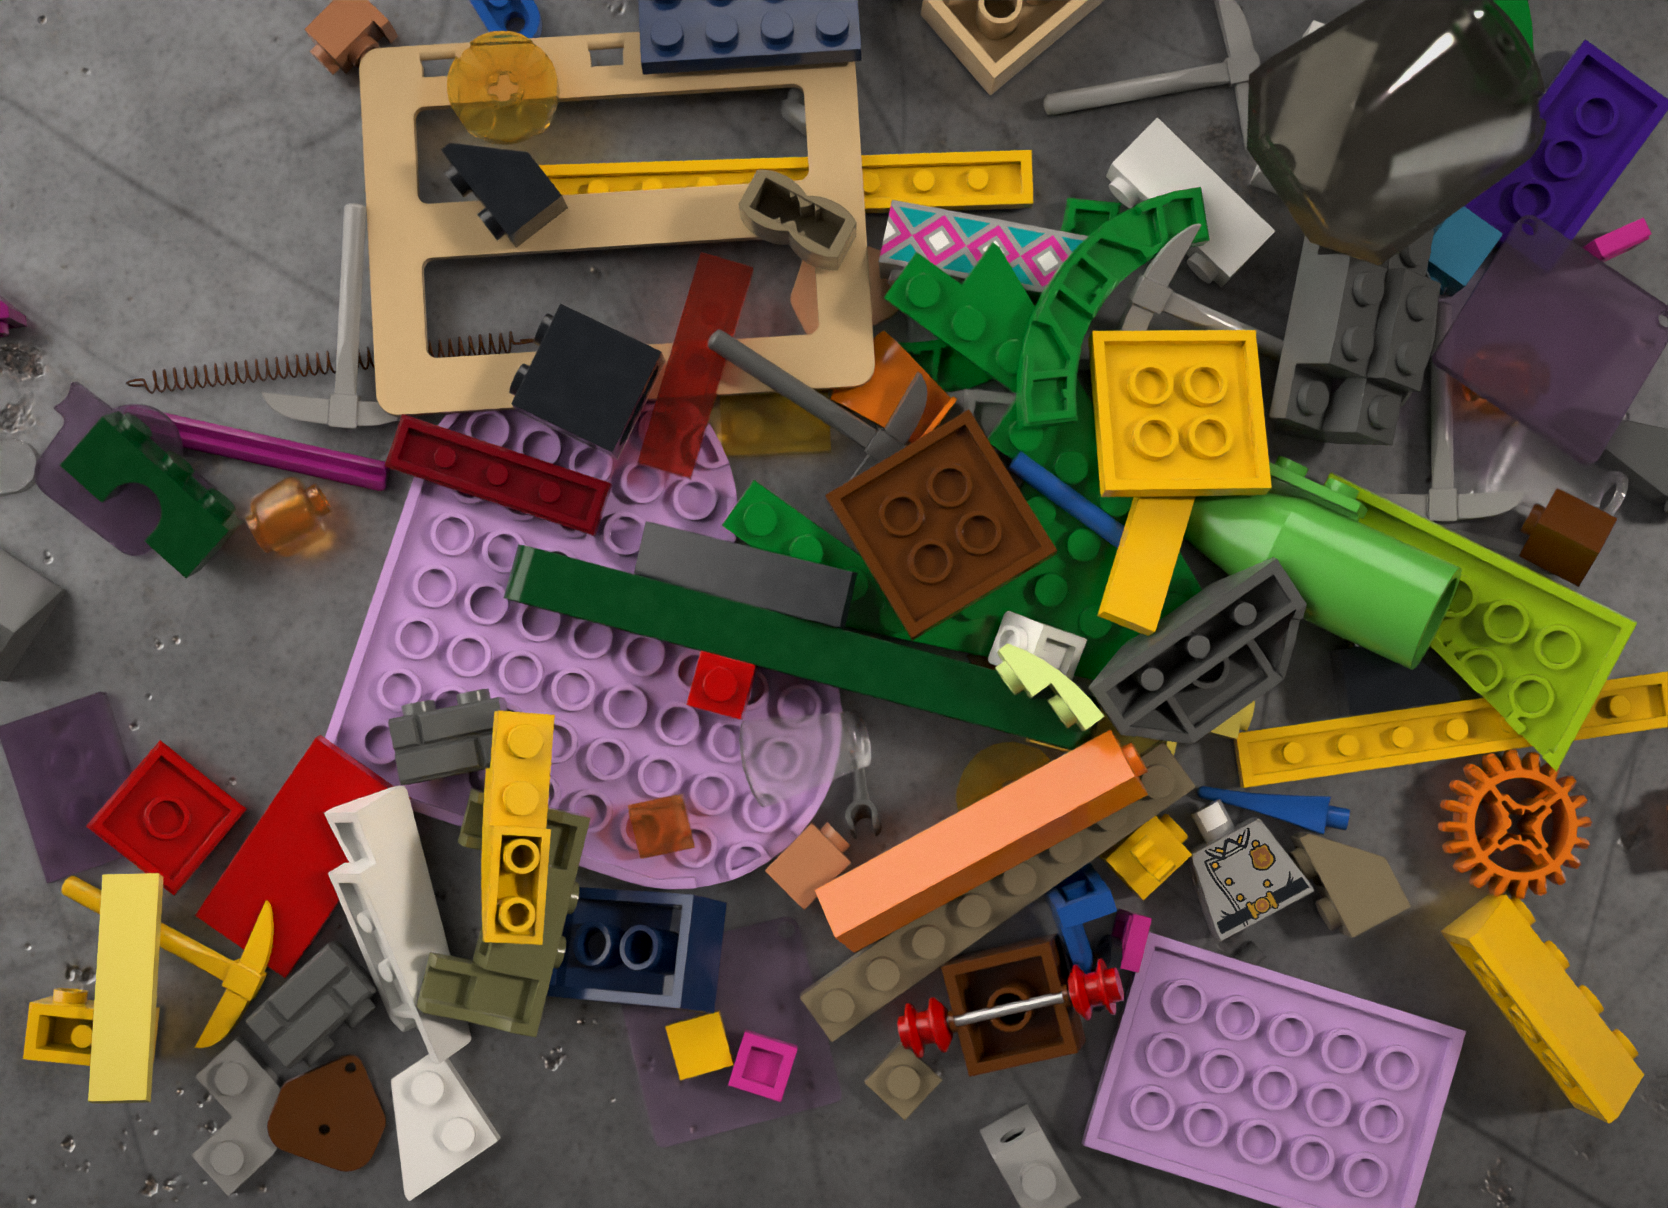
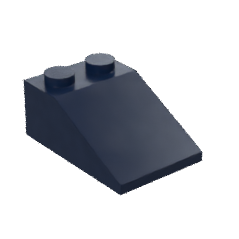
(642, 950)

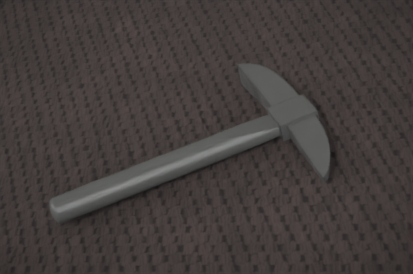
(876, 443)

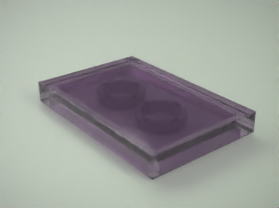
(64, 773)

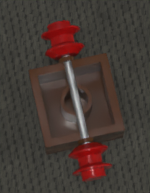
(1012, 1006)

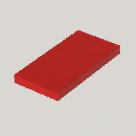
(291, 857)

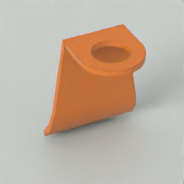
(887, 386)

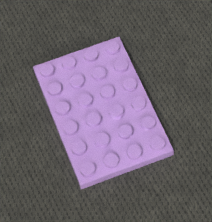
(1271, 1083)

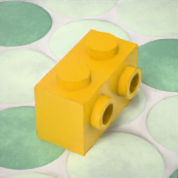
(62, 1028)

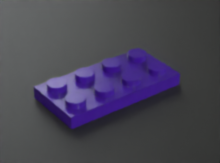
(1593, 130)

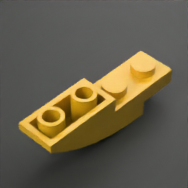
(515, 828)

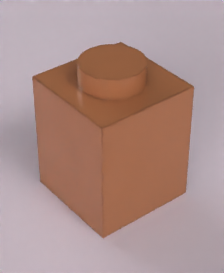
(810, 863)

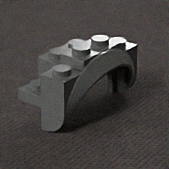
(1357, 326)

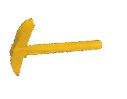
(240, 977)

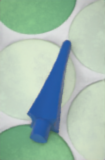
(1303, 811)

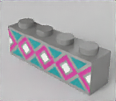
(959, 239)

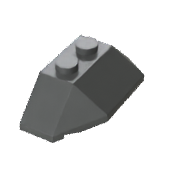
(1204, 658)

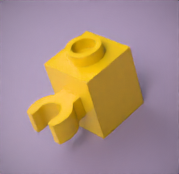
(1148, 855)

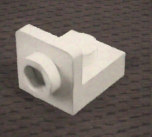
(1049, 643)

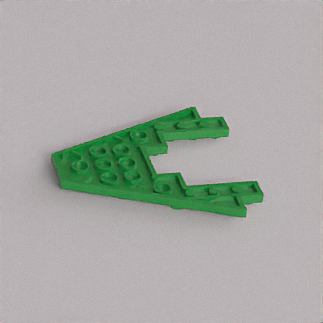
(987, 326)

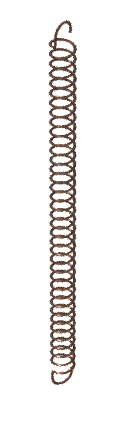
(318, 365)

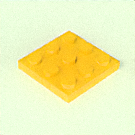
(1178, 413)

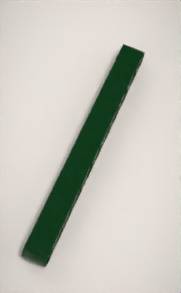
(786, 645)

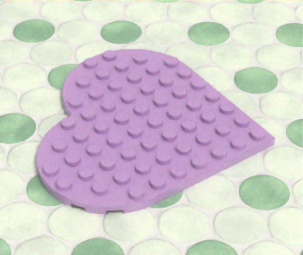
(614, 694)

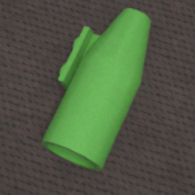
(1346, 572)

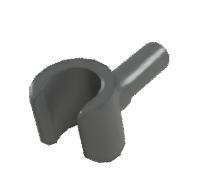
(861, 806)

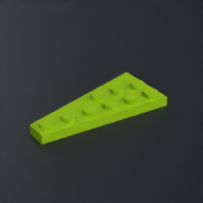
(1513, 632)

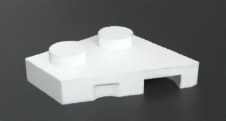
(436, 1124)

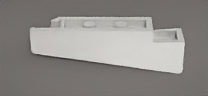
(393, 909)

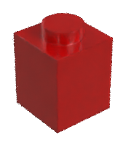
(722, 685)

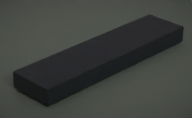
(746, 574)

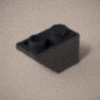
(509, 186)

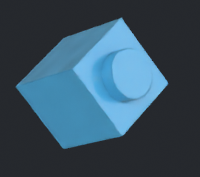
(1460, 249)

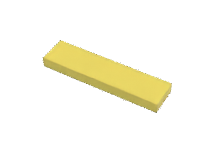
(126, 989)

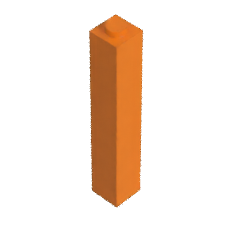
(983, 841)

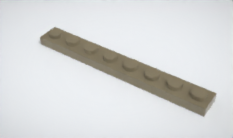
(919, 948)

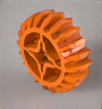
(1530, 841)

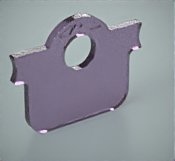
(136, 511)

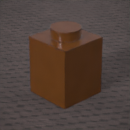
(1565, 536)

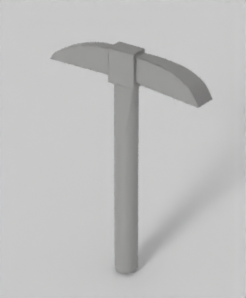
(1233, 71)
(1153, 295)
(344, 406)
(1442, 501)

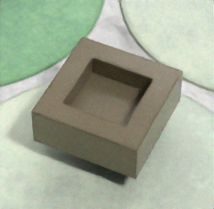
(902, 1080)

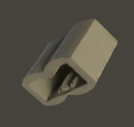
(784, 215)

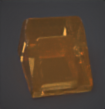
(661, 826)

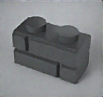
(444, 740)
(313, 1006)

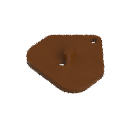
(331, 1098)

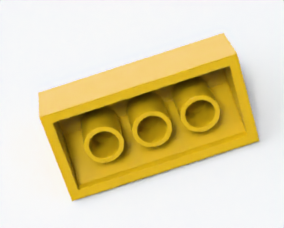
(1546, 1006)

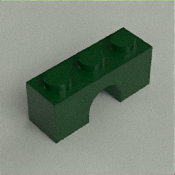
(192, 518)

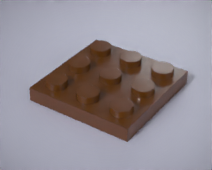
(941, 524)

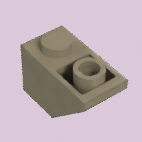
(1353, 883)

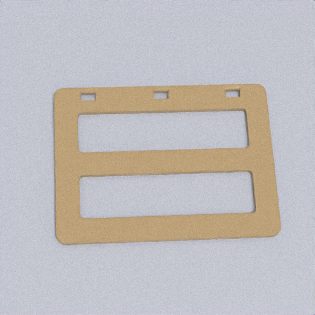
(411, 233)

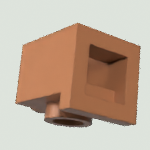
(347, 33)

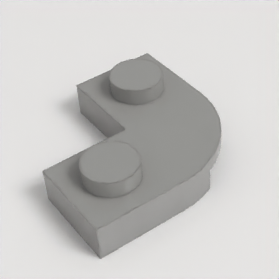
(247, 1092)

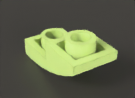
(1032, 674)

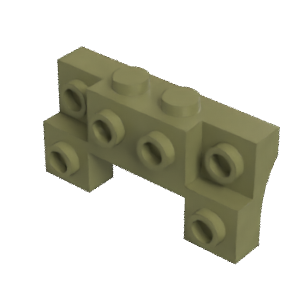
(509, 981)

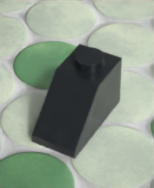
(1374, 683)

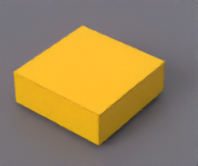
(699, 1045)

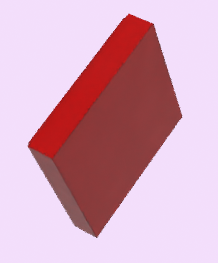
(166, 817)

